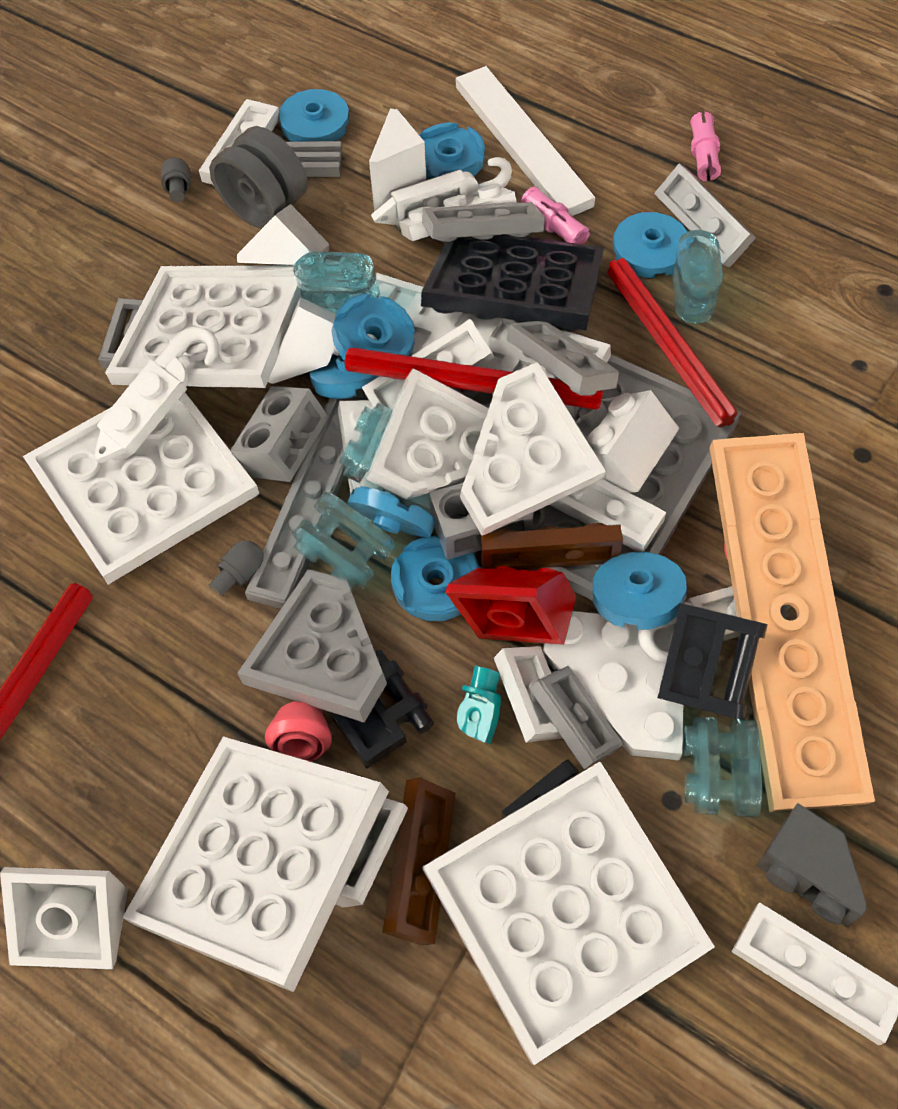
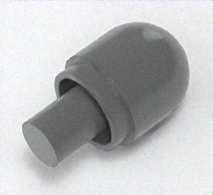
(176, 178)
(237, 566)

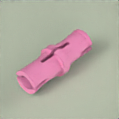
(705, 146)
(557, 217)

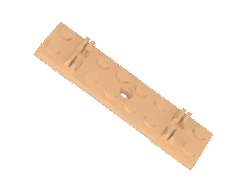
(800, 670)

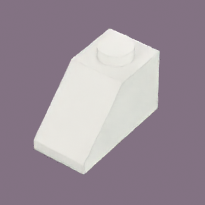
(306, 342)

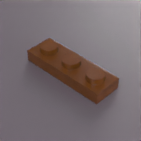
(551, 546)
(421, 838)

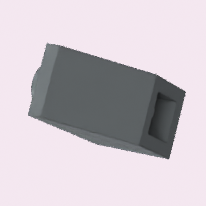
(817, 864)

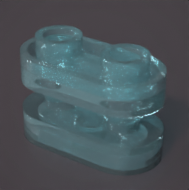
(697, 276)
(335, 277)
(360, 454)
(316, 543)
(704, 783)

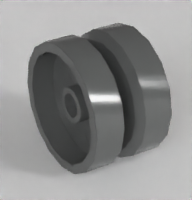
(258, 176)

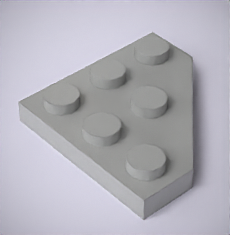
(318, 651)

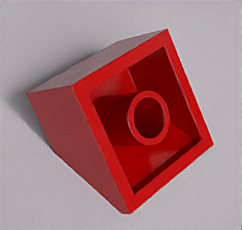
(515, 604)

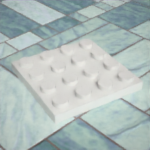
(240, 305)
(144, 499)
(258, 860)
(567, 911)

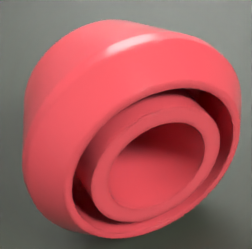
(299, 732)

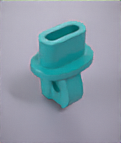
(481, 705)

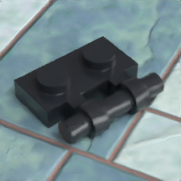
(381, 729)

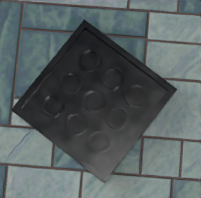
(516, 280)

